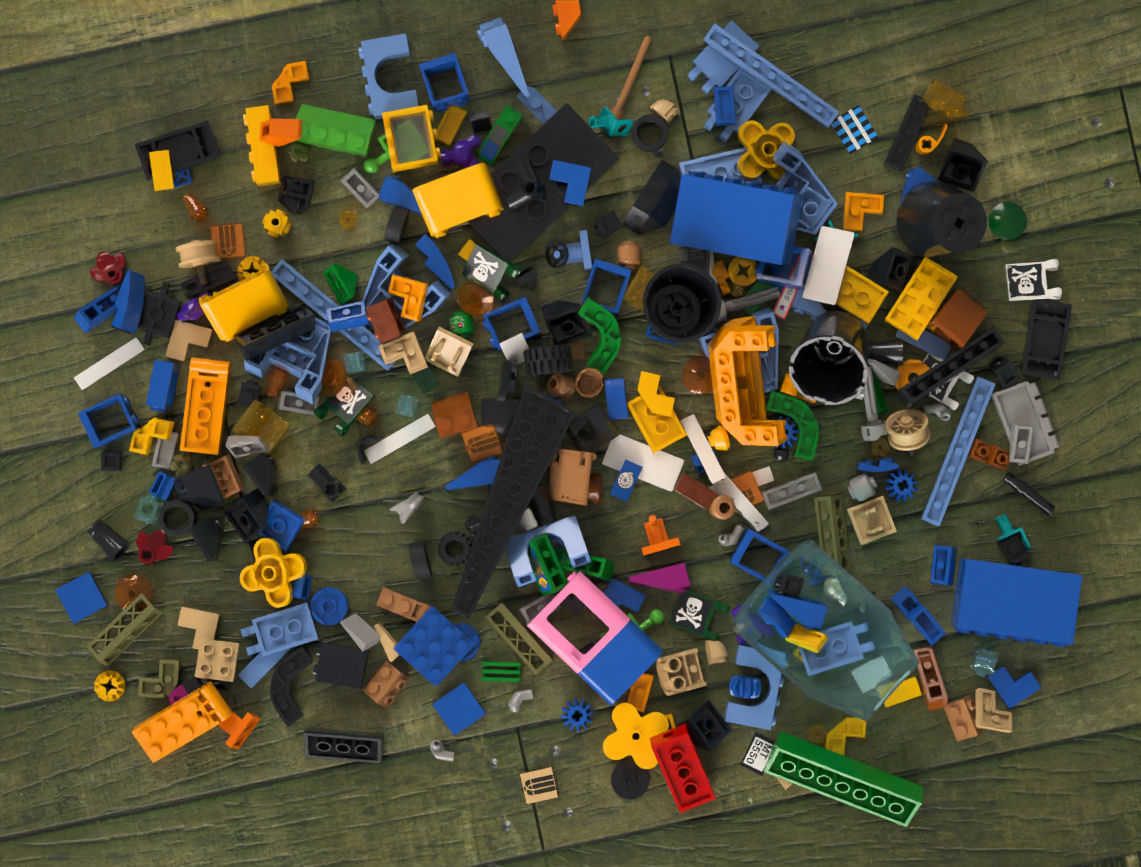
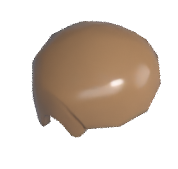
(589, 382)

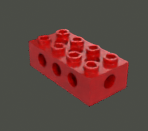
(678, 779)

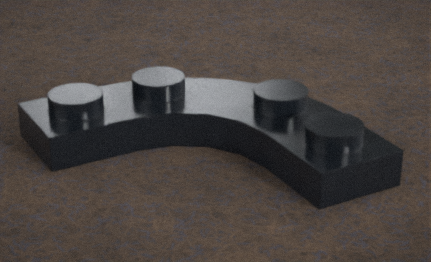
(281, 682)

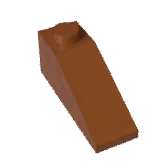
(930, 679)

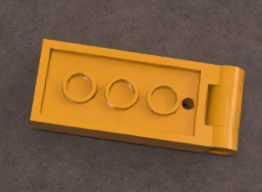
(205, 406)
(182, 722)

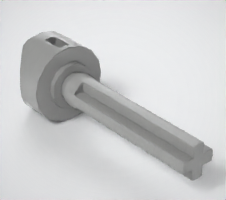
(746, 301)
(873, 426)

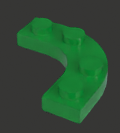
(609, 334)
(804, 419)

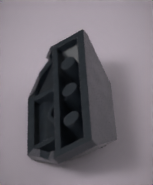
(656, 201)

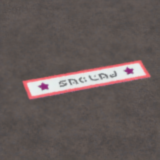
(787, 295)

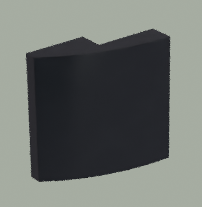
(499, 413)

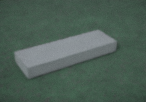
(791, 491)

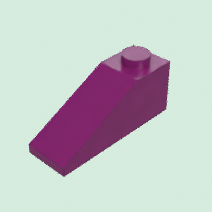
(667, 579)

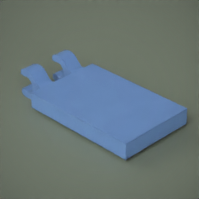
(715, 64)
(748, 96)
(282, 630)
(839, 649)

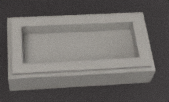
(165, 451)

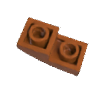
(989, 454)

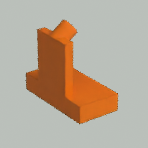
(657, 536)
(239, 728)

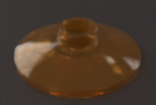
(473, 293)
(334, 378)
(691, 379)
(136, 583)

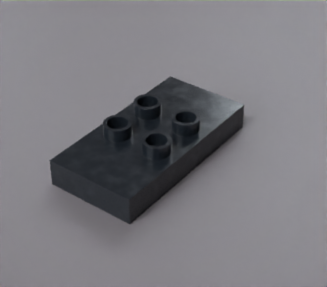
(562, 139)

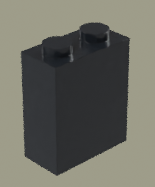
(340, 665)

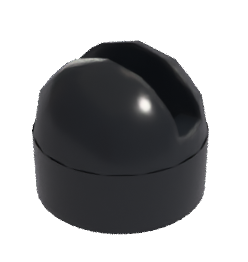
(780, 454)

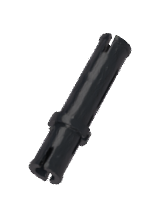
(1032, 496)

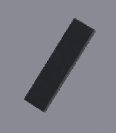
(907, 133)

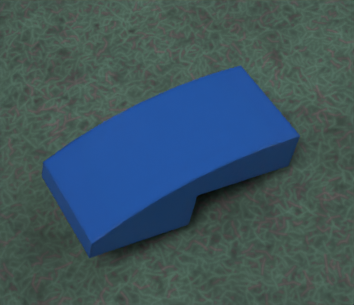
(616, 398)
(882, 465)
(778, 616)

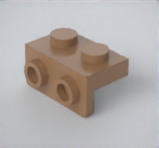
(226, 476)
(386, 684)
(963, 718)

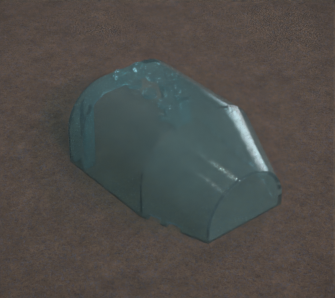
(854, 687)

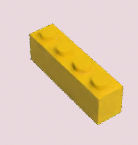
(263, 155)

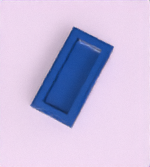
(724, 106)

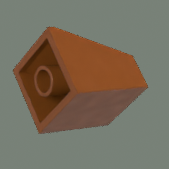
(957, 319)
(454, 415)

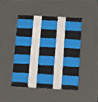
(854, 129)

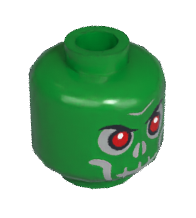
(461, 324)

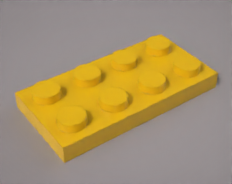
(921, 298)

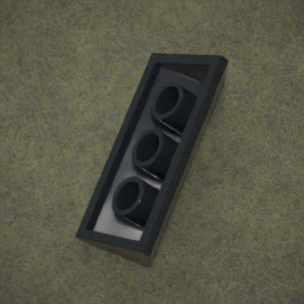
(275, 332)
(343, 745)

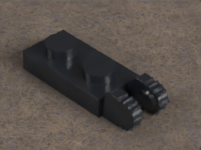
(215, 276)

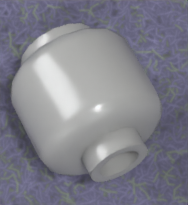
(862, 487)

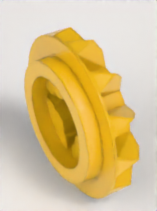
(246, 265)
(741, 279)
(117, 681)

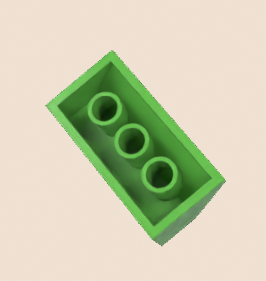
(336, 130)

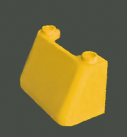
(458, 199)
(244, 303)

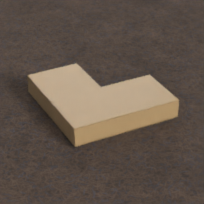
(186, 334)
(407, 348)
(202, 621)
(987, 715)

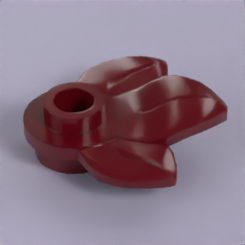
(107, 266)
(155, 544)

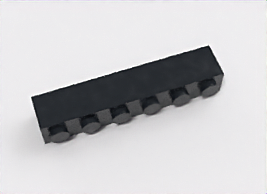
(950, 368)

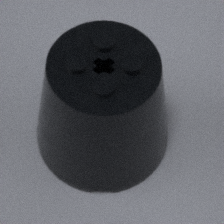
(929, 216)
(692, 292)
(831, 359)

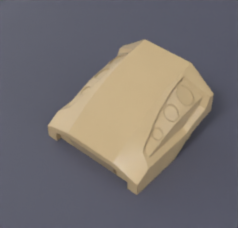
(680, 672)

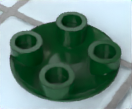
(1007, 221)

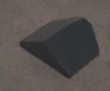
(296, 194)

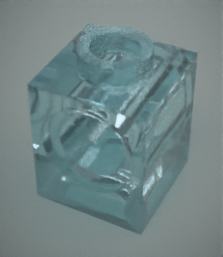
(355, 363)
(407, 406)
(141, 513)
(984, 662)

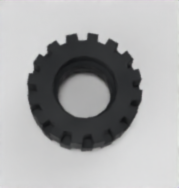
(442, 548)

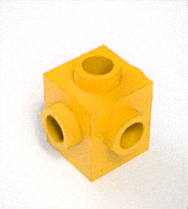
(282, 228)

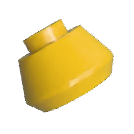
(719, 439)

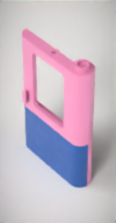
(616, 658)

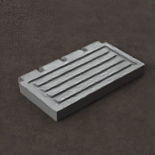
(1020, 406)

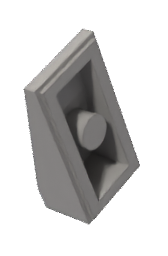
(359, 187)
(883, 372)
(289, 402)
(1020, 442)
(245, 445)
(527, 521)
(530, 610)
(360, 632)

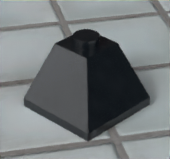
(963, 165)
(892, 270)
(565, 322)
(263, 473)
(199, 488)
(249, 515)
(208, 536)
(706, 726)

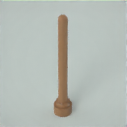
(618, 109)

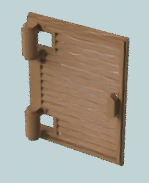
(569, 478)

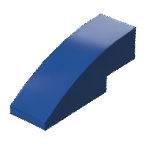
(435, 261)
(130, 302)
(918, 615)

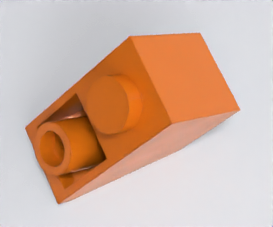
(568, 16)
(280, 131)

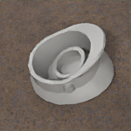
(408, 506)

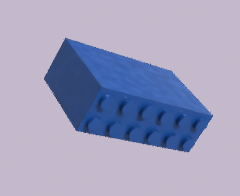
(736, 217)
(1016, 602)

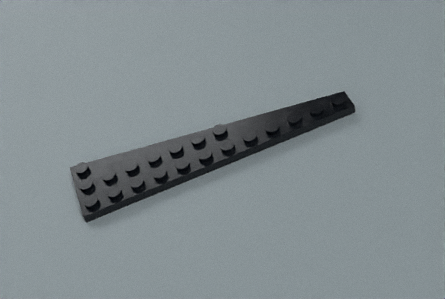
(529, 448)

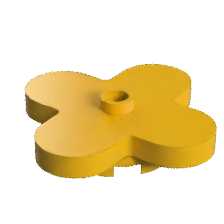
(755, 139)
(261, 576)
(628, 722)

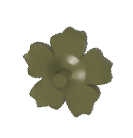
(298, 151)
(181, 465)

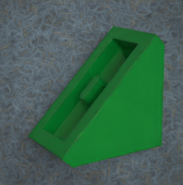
(342, 282)

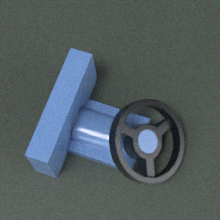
(571, 252)

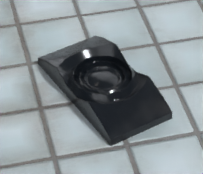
(186, 147)
(1046, 339)

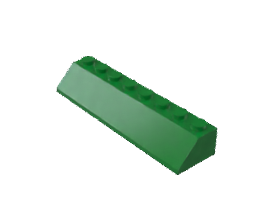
(844, 779)

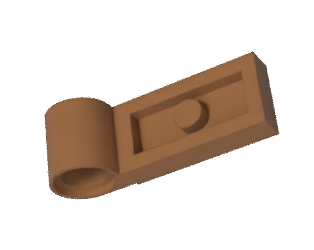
(402, 604)

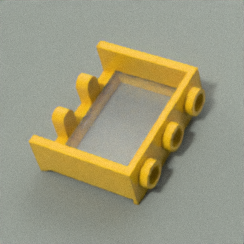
(411, 138)

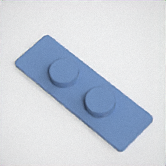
(537, 104)
(927, 343)
(259, 667)

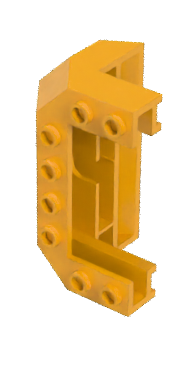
(739, 382)

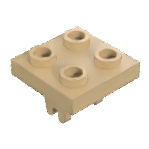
(448, 351)
(871, 520)
(217, 660)

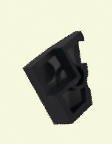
(507, 378)

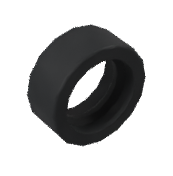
(649, 147)
(396, 225)
(163, 517)
(420, 560)

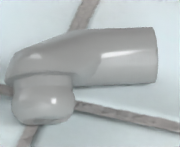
(939, 409)
(731, 538)
(518, 698)
(439, 751)

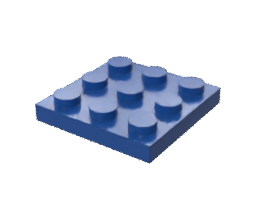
(433, 646)

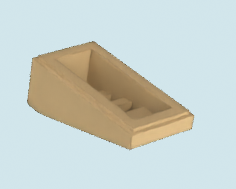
(387, 641)

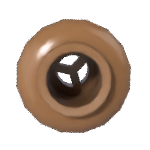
(629, 254)
(561, 386)
(727, 507)

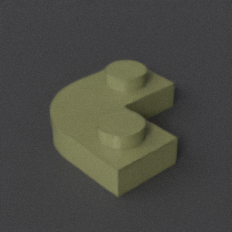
(165, 684)

